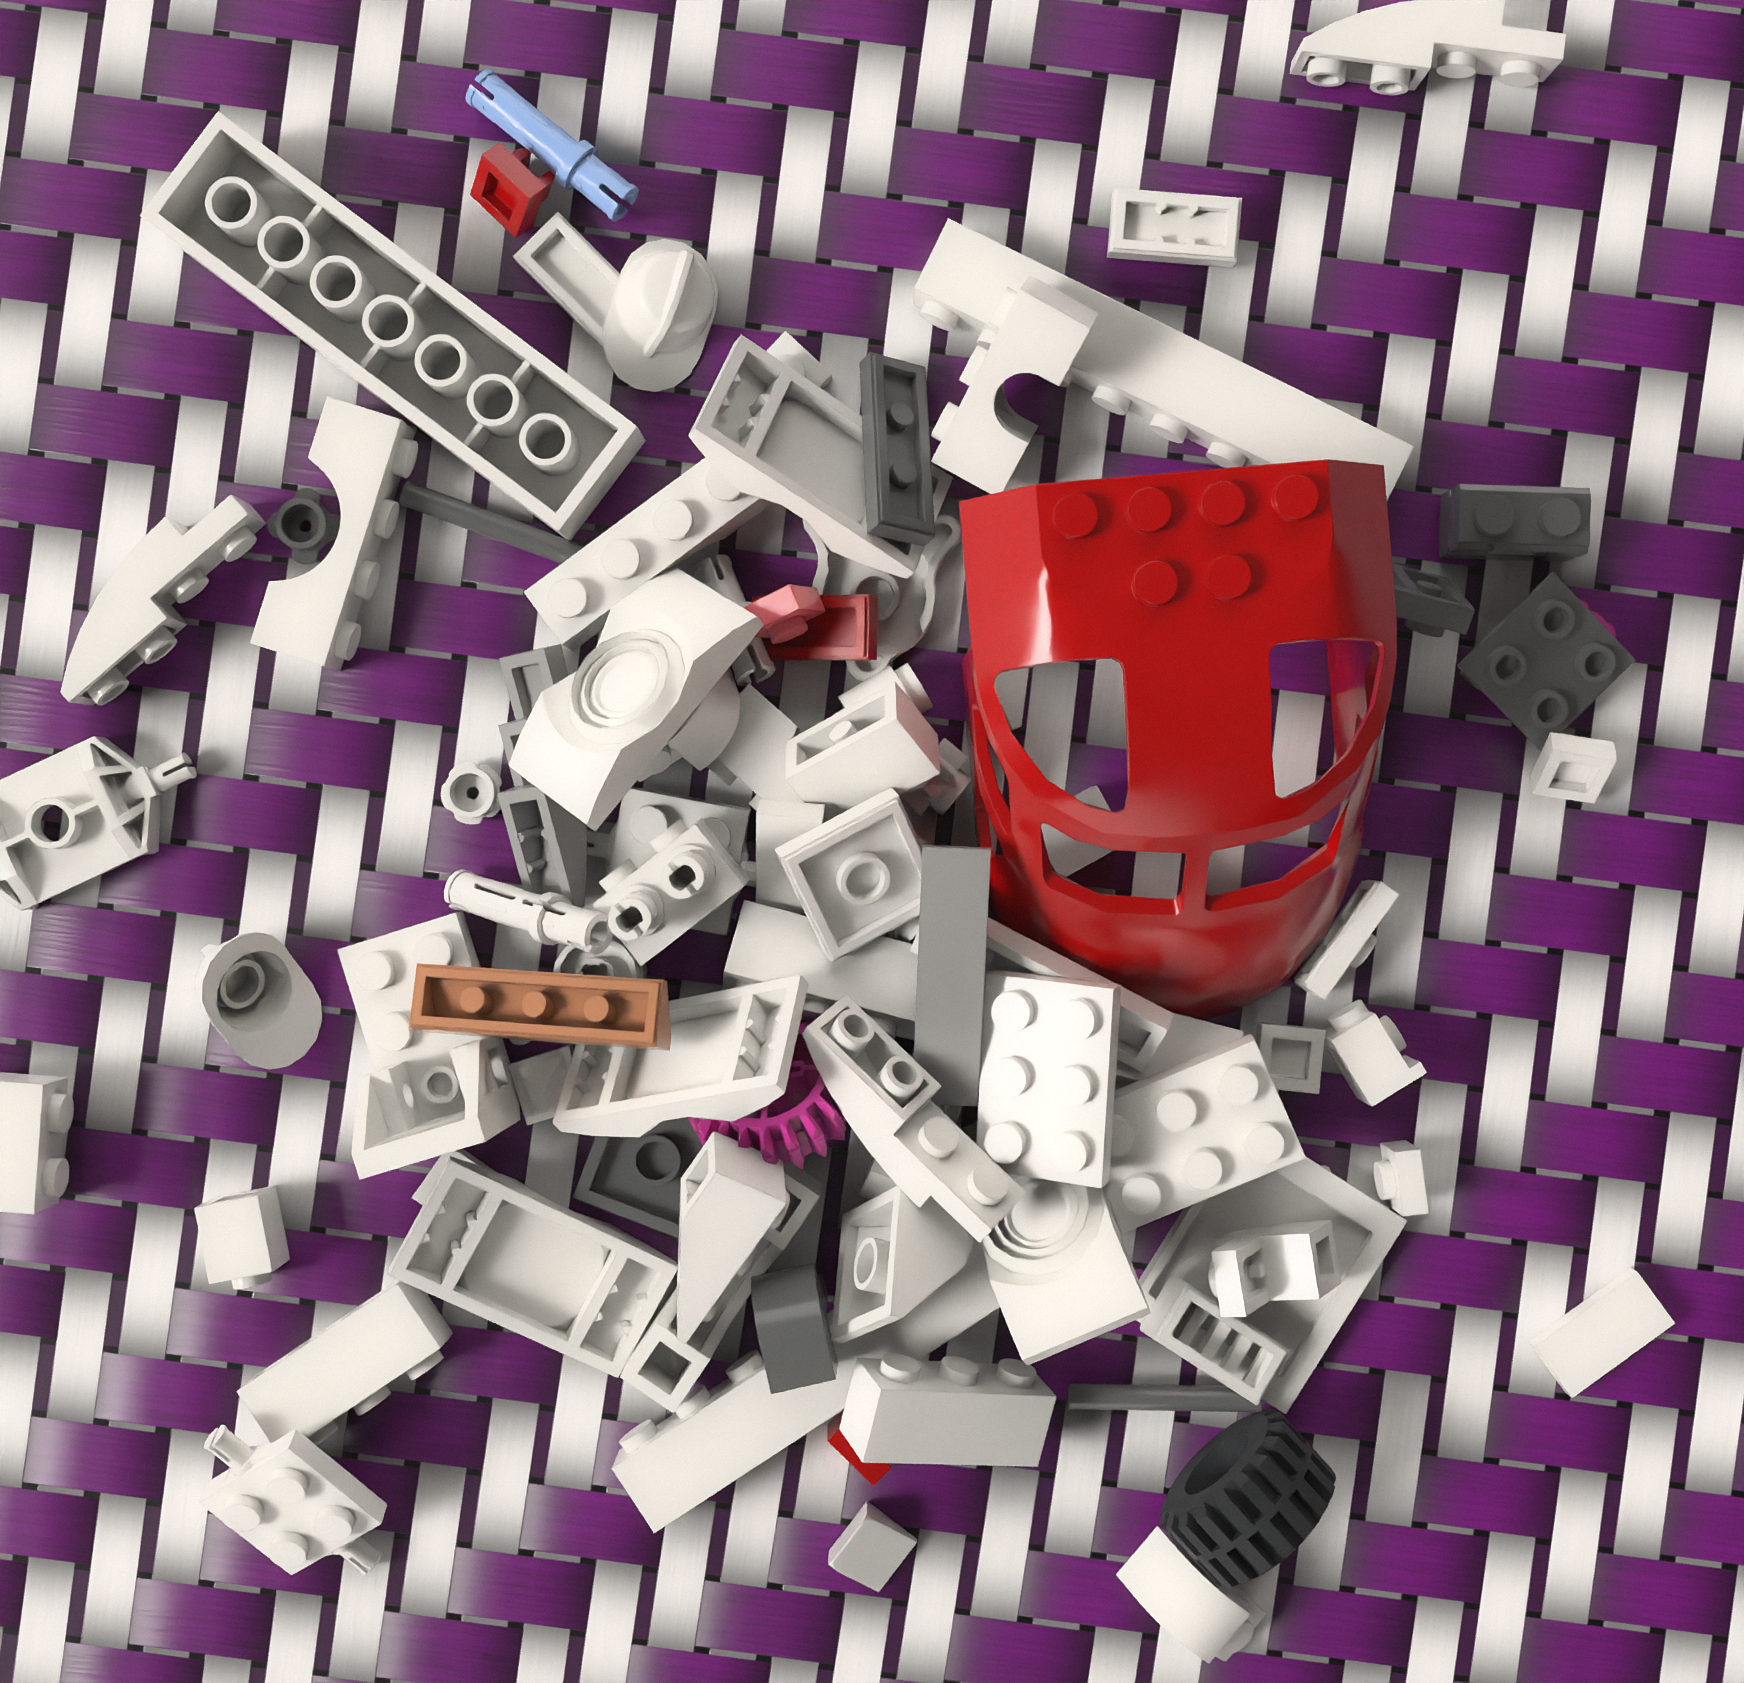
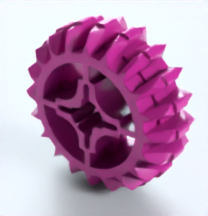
(792, 1123)

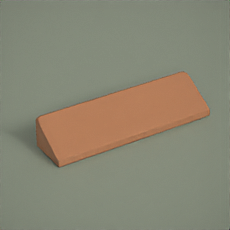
(541, 1006)

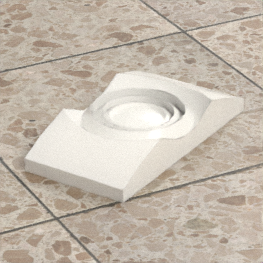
(801, 450)
(630, 693)
(723, 1063)
(533, 1266)
(1060, 1267)

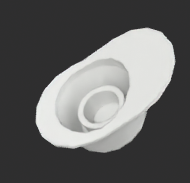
(659, 315)
(259, 999)

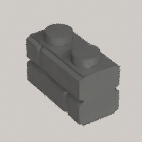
(1514, 522)

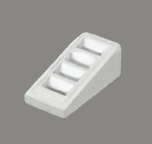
(1168, 1311)

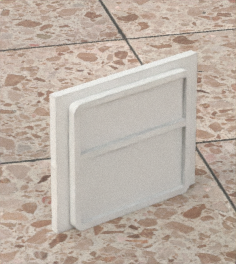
(1294, 1193)

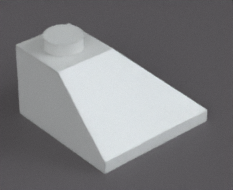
(893, 1260)

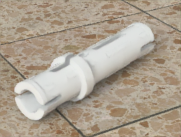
(546, 917)

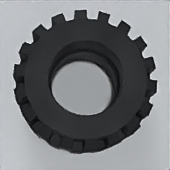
(1248, 1498)

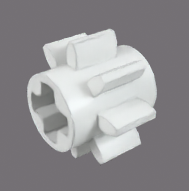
(944, 787)

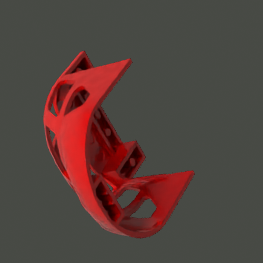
(1190, 594)

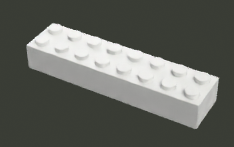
(393, 326)

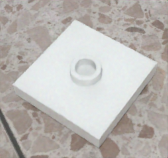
(857, 874)

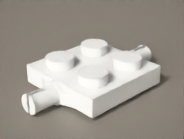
(649, 813)
(292, 1501)

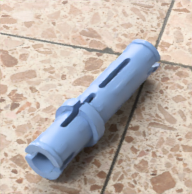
(572, 161)

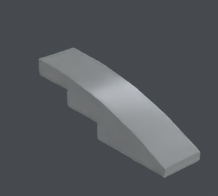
(543, 835)
(952, 969)

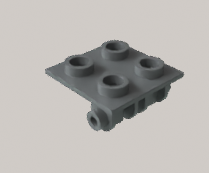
(1546, 661)

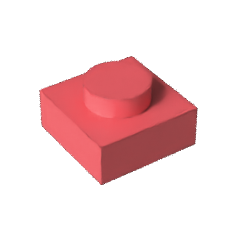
(786, 612)

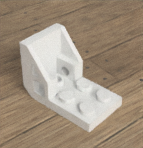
(426, 1087)

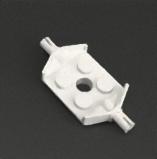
(110, 812)

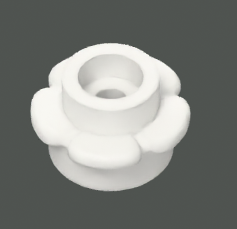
(455, 791)

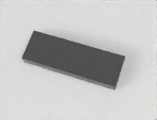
(896, 450)

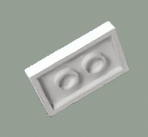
(1048, 1076)
(1196, 1133)

